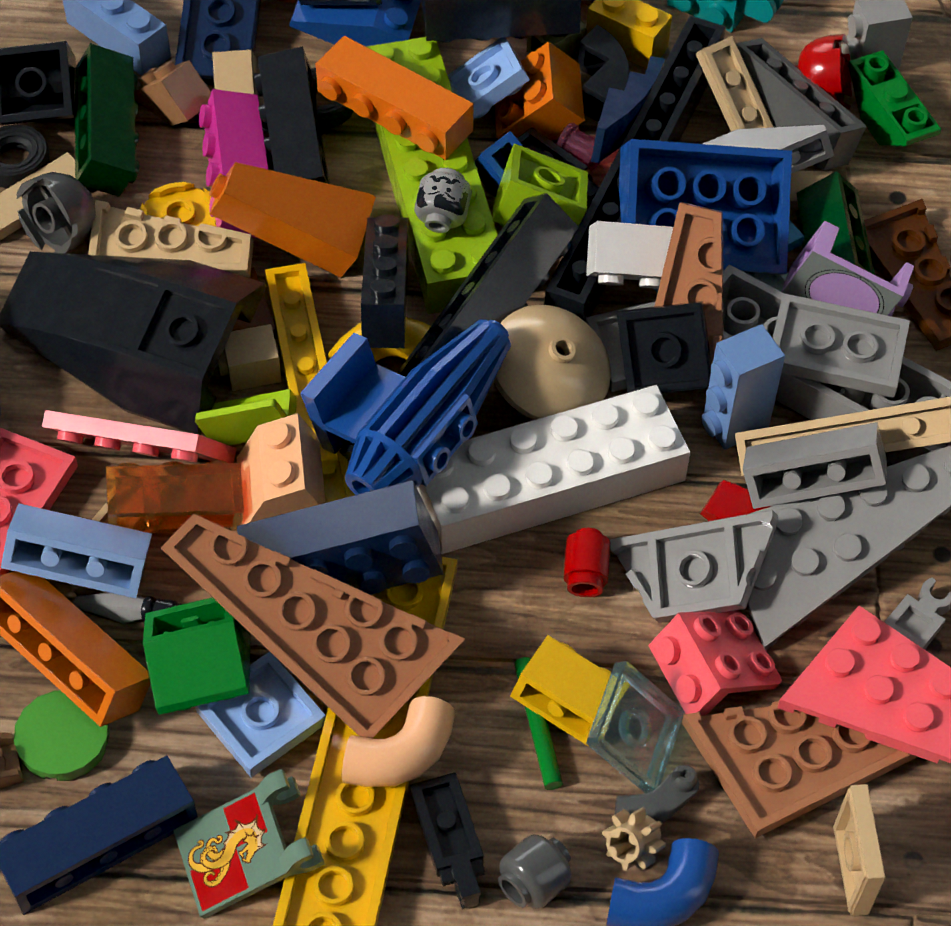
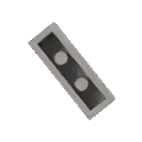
(815, 465)

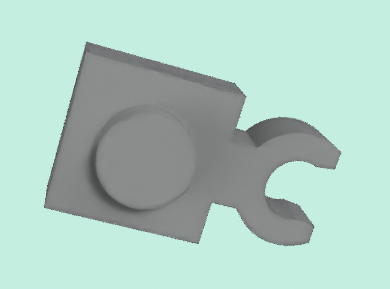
(920, 618)

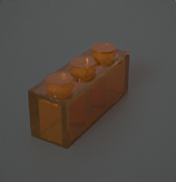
(170, 493)

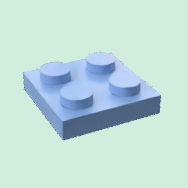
(489, 76)
(266, 721)

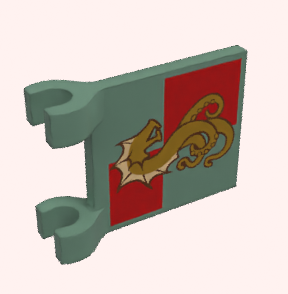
(242, 847)

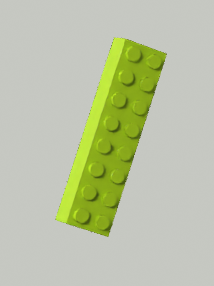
(438, 258)

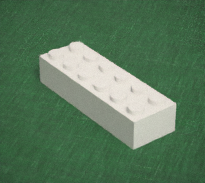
(556, 468)

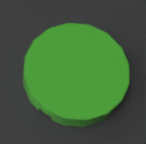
(58, 738)

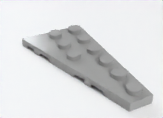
(841, 537)

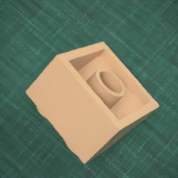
(281, 469)

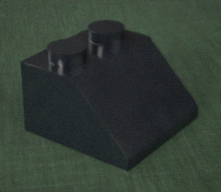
(37, 83)

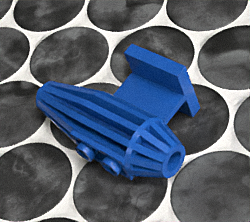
(398, 422)

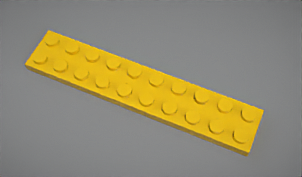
(350, 821)

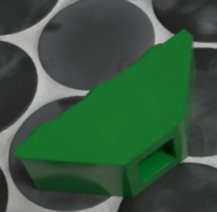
(889, 103)

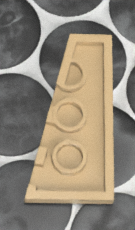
(145, 236)

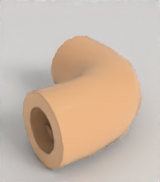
(406, 754)

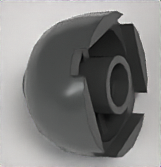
(56, 211)

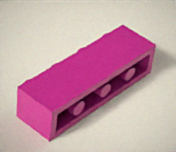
(231, 136)

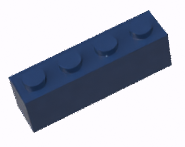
(95, 833)

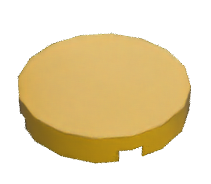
(180, 201)

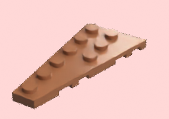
(334, 638)

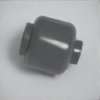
(535, 871)

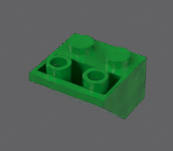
(195, 655)

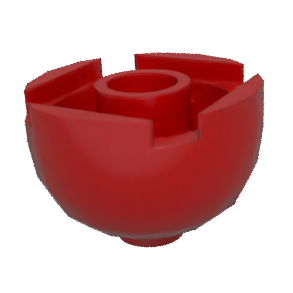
(828, 66)

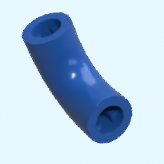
(673, 896)

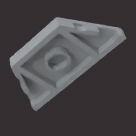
(697, 564)

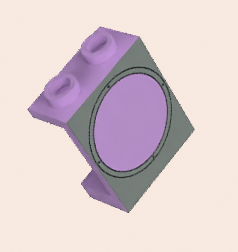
(833, 280)

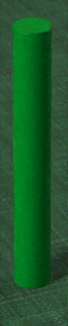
(542, 741)

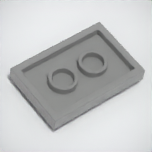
(840, 344)

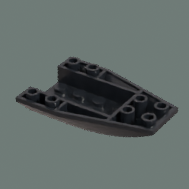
(132, 326)

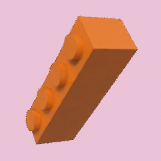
(394, 97)
(70, 649)

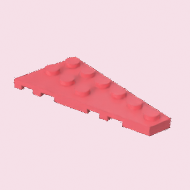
(880, 687)

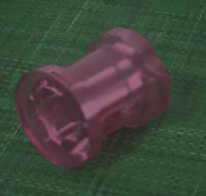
(578, 144)

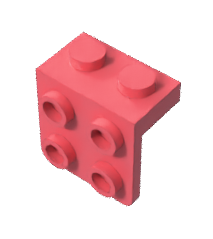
(712, 656)

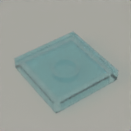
(635, 727)

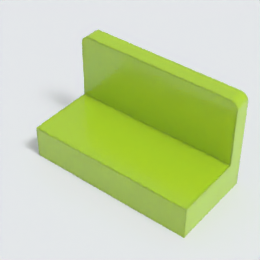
(236, 419)

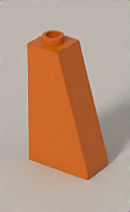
(295, 214)

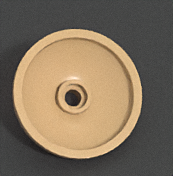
(539, 378)

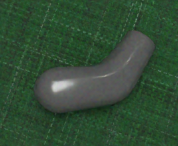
(666, 798)

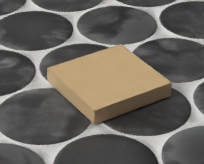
(859, 850)

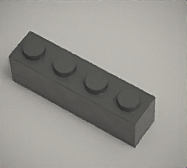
(797, 101)

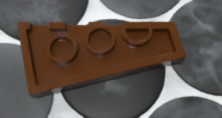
(907, 237)

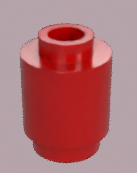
(586, 562)

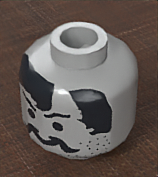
(443, 200)

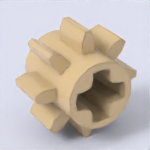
(633, 839)

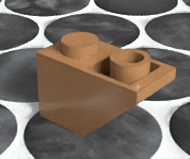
(172, 92)

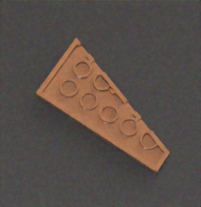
(785, 762)

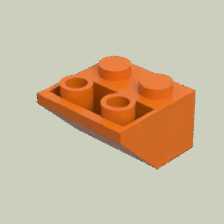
(545, 101)

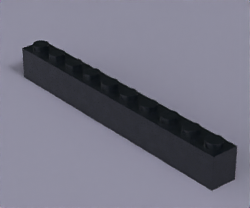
(659, 119)

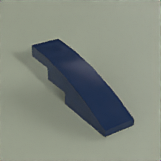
(622, 109)

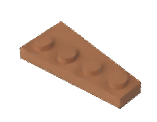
(696, 266)

